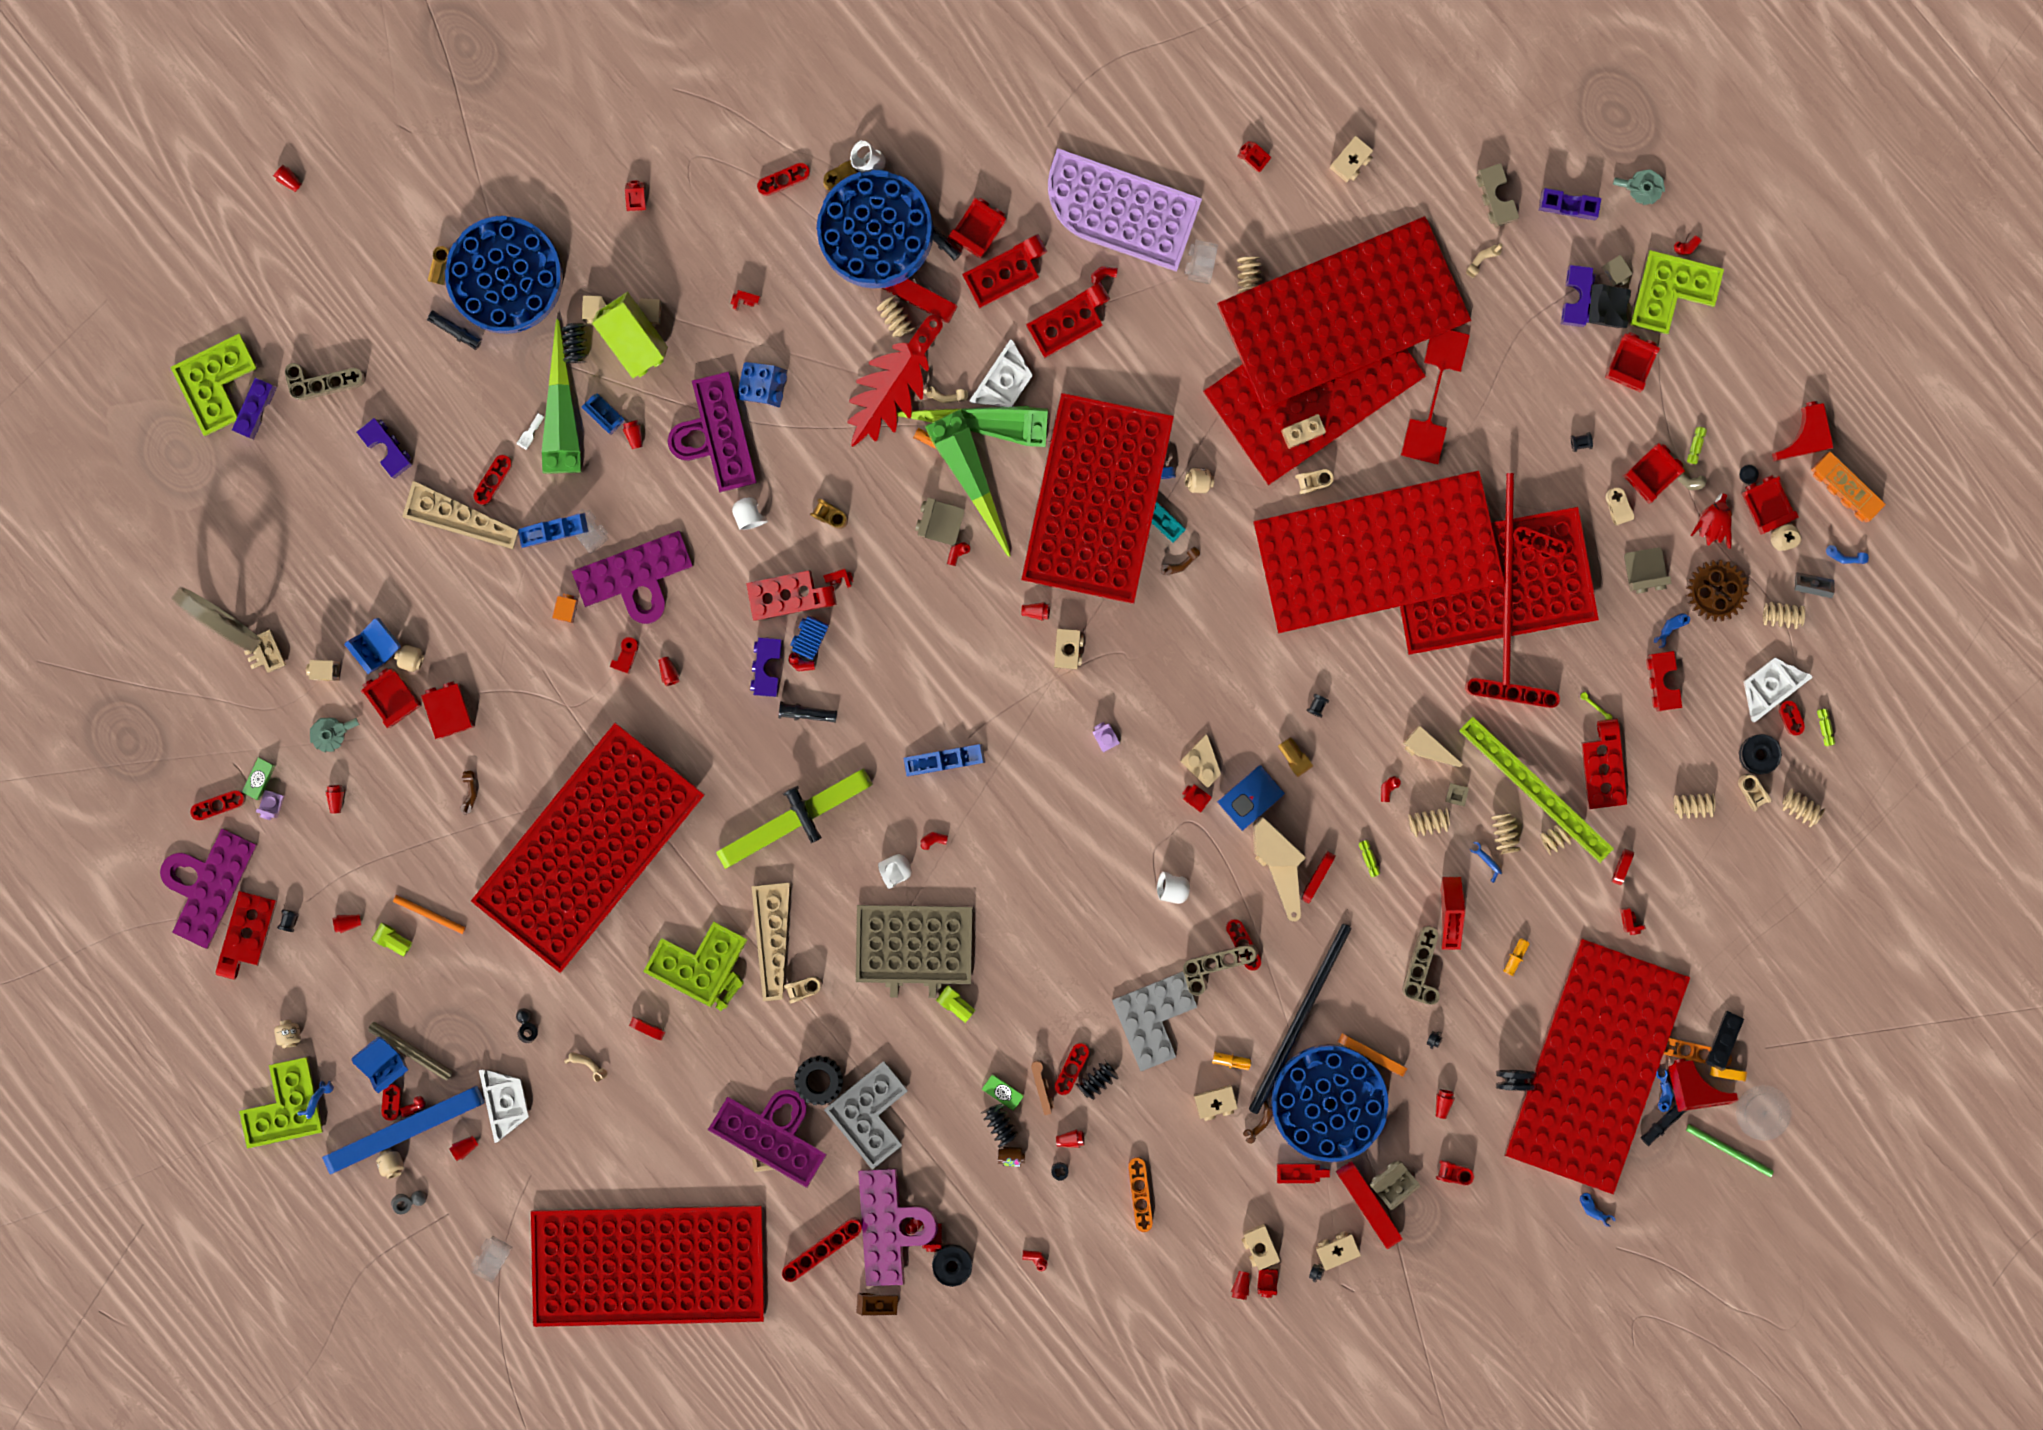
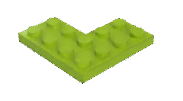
(1666, 280)
(203, 381)
(698, 974)
(280, 1120)

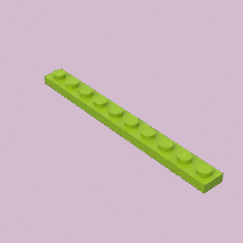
(1536, 790)

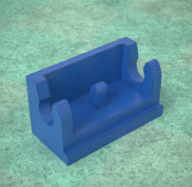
(603, 413)

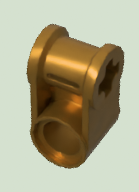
(839, 173)
(828, 513)

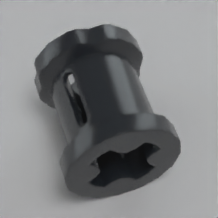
(1581, 442)
(1317, 705)
(287, 920)

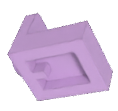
(1105, 736)
(270, 805)

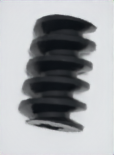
(574, 343)
(1098, 1080)
(1003, 1131)

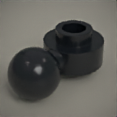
(523, 1016)

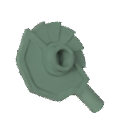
(1644, 186)
(329, 732)

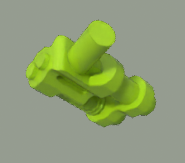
(731, 985)

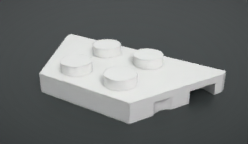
(1004, 380)
(1771, 686)
(504, 1102)

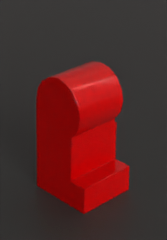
(627, 655)

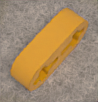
(1729, 1074)

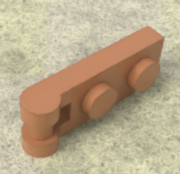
(1042, 1086)

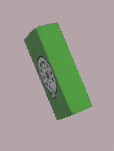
(258, 778)
(1002, 1092)

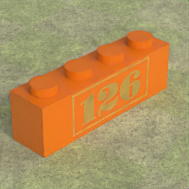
(1848, 487)

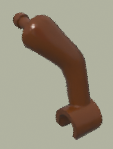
(1168, 569)
(466, 807)
(1261, 1126)

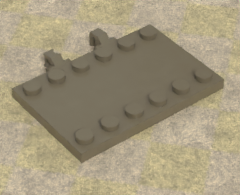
(913, 946)

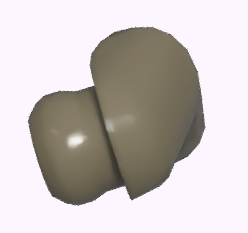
(1692, 484)

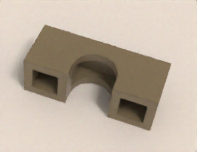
(1500, 212)

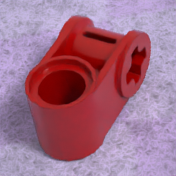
(1453, 1173)

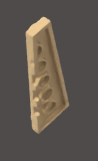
(445, 513)
(771, 922)

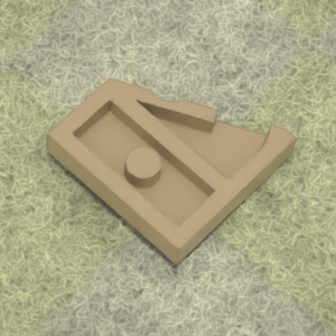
(1202, 762)

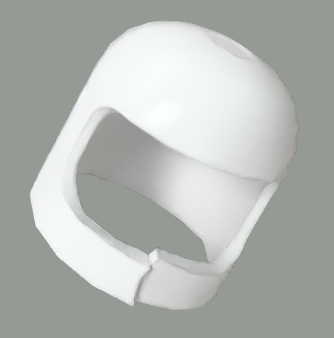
(876, 160)
(747, 514)
(895, 870)
(1176, 888)

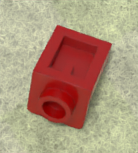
(1254, 156)
(635, 196)
(747, 298)
(835, 577)
(1196, 797)
(1628, 919)
(936, 1243)
(1267, 1282)

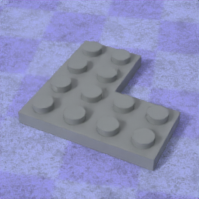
(1143, 1013)
(858, 1114)

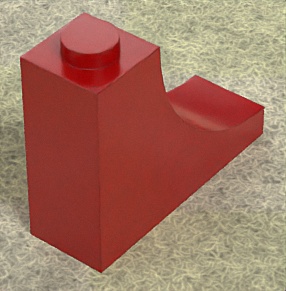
(1812, 436)
(1452, 913)
(1692, 1091)

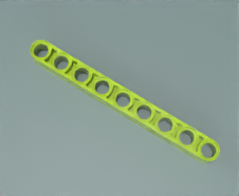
(789, 820)

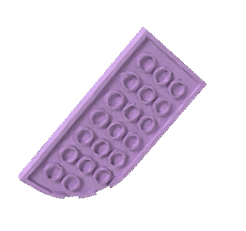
(1121, 209)

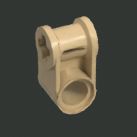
(1313, 481)
(1620, 508)
(1756, 794)
(801, 989)

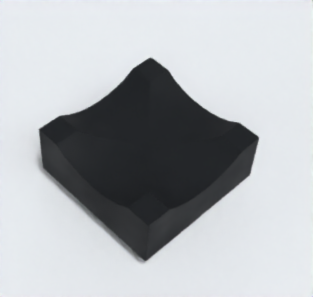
(1609, 306)

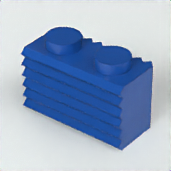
(810, 637)

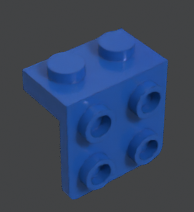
(762, 384)
(373, 646)
(380, 1063)

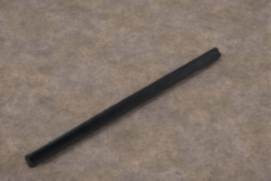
(1299, 1019)

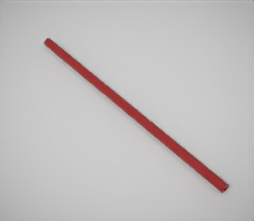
(1508, 578)

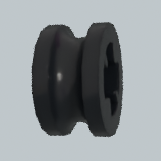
(1057, 1165)

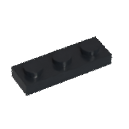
(1724, 1041)

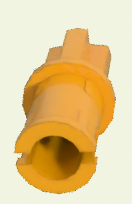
(1516, 957)
(1231, 1061)

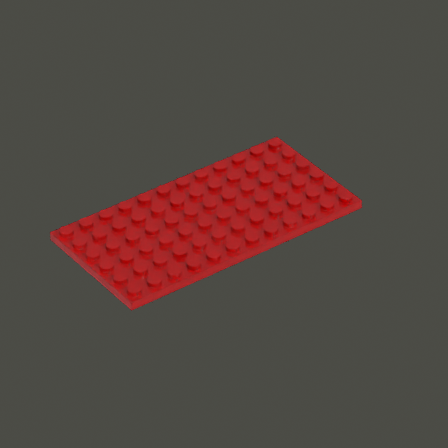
(1343, 312)
(1378, 552)
(587, 847)
(1597, 1066)
(647, 1266)

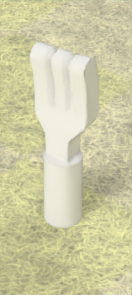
(527, 437)

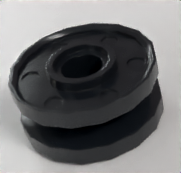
(1771, 751)
(1516, 1080)
(952, 1253)

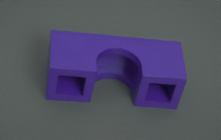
(1575, 206)
(1581, 279)
(253, 406)
(396, 460)
(766, 650)

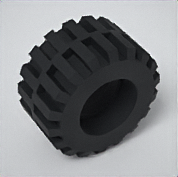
(810, 1095)

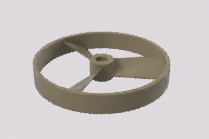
(216, 619)

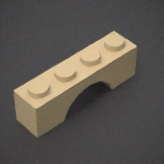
(649, 307)

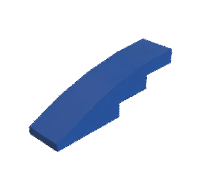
(553, 530)
(944, 760)

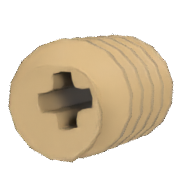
(1248, 273)
(895, 318)
(1791, 534)
(1783, 614)
(1694, 805)
(1802, 807)
(1429, 822)
(1506, 834)
(1555, 838)

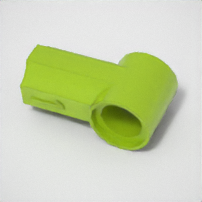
(387, 937)
(952, 1001)

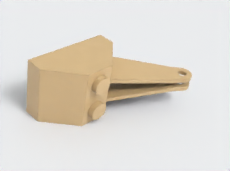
(1282, 860)

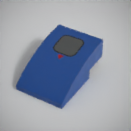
(1250, 797)

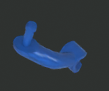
(1834, 553)
(1489, 861)
(324, 1088)

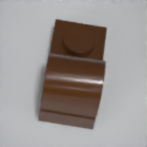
(876, 1304)

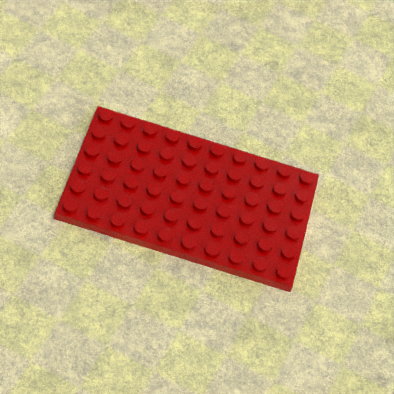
(1338, 403)
(1097, 498)
(1544, 591)

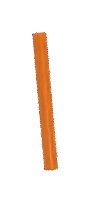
(429, 914)

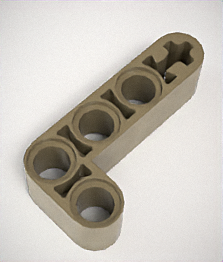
(326, 380)
(1424, 963)
(1221, 964)

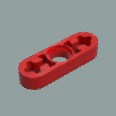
(794, 168)
(480, 489)
(1551, 551)
(229, 795)
(1318, 877)
(1232, 934)
(1060, 1079)

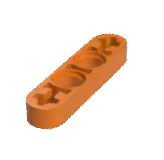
(1694, 1051)
(1372, 1055)
(1140, 1194)

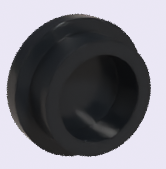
(1748, 474)
(1434, 1040)
(1316, 1272)

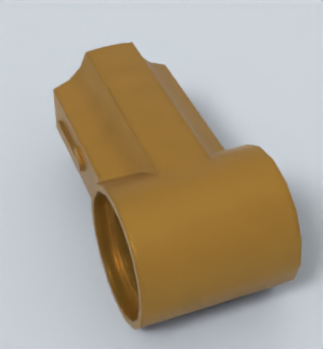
(438, 267)
(1297, 760)

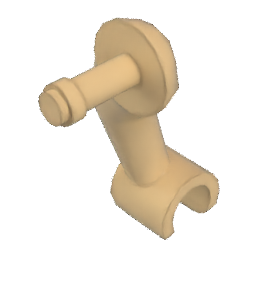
(1492, 251)
(931, 392)
(599, 1073)

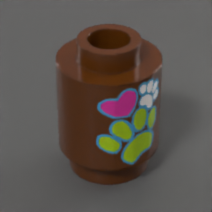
(1011, 1156)

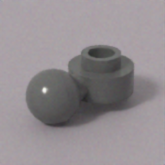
(418, 1199)

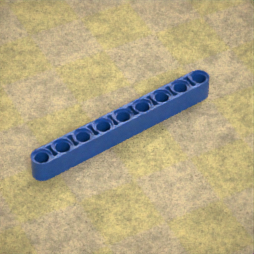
(403, 1130)

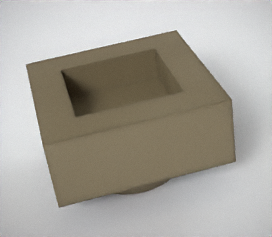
(1457, 794)

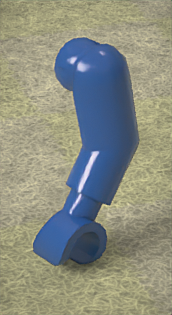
(1671, 624)
(1667, 1093)
(1590, 1209)

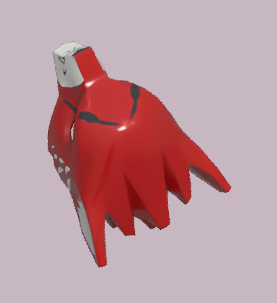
(1715, 522)

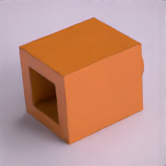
(565, 608)

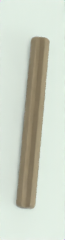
(410, 1051)

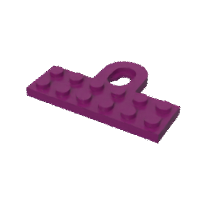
(722, 430)
(632, 570)
(214, 885)
(767, 1141)
(882, 1227)

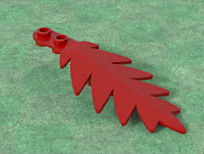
(892, 384)

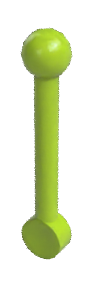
(1584, 696)

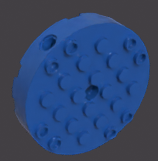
(881, 256)
(531, 282)
(1301, 1096)

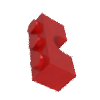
(1663, 697)

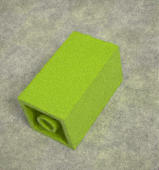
(630, 335)

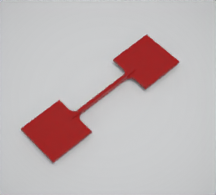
(1424, 438)

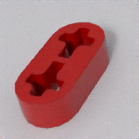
(1787, 720)
(1622, 866)
(647, 1028)
(396, 1103)

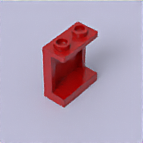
(978, 227)
(1632, 362)
(1654, 472)
(1768, 504)
(390, 697)
(446, 710)

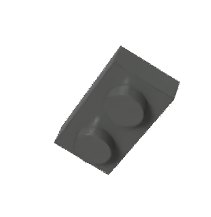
(1814, 585)

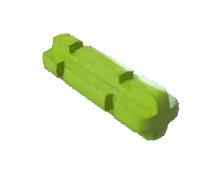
(1696, 445)
(1826, 727)
(1369, 858)

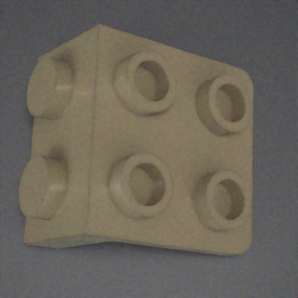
(940, 521)
(1646, 570)
(1394, 1184)

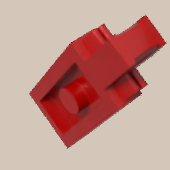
(1300, 1173)

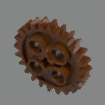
(1707, 605)

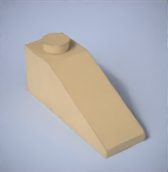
(1425, 746)

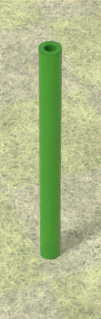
(1729, 1150)

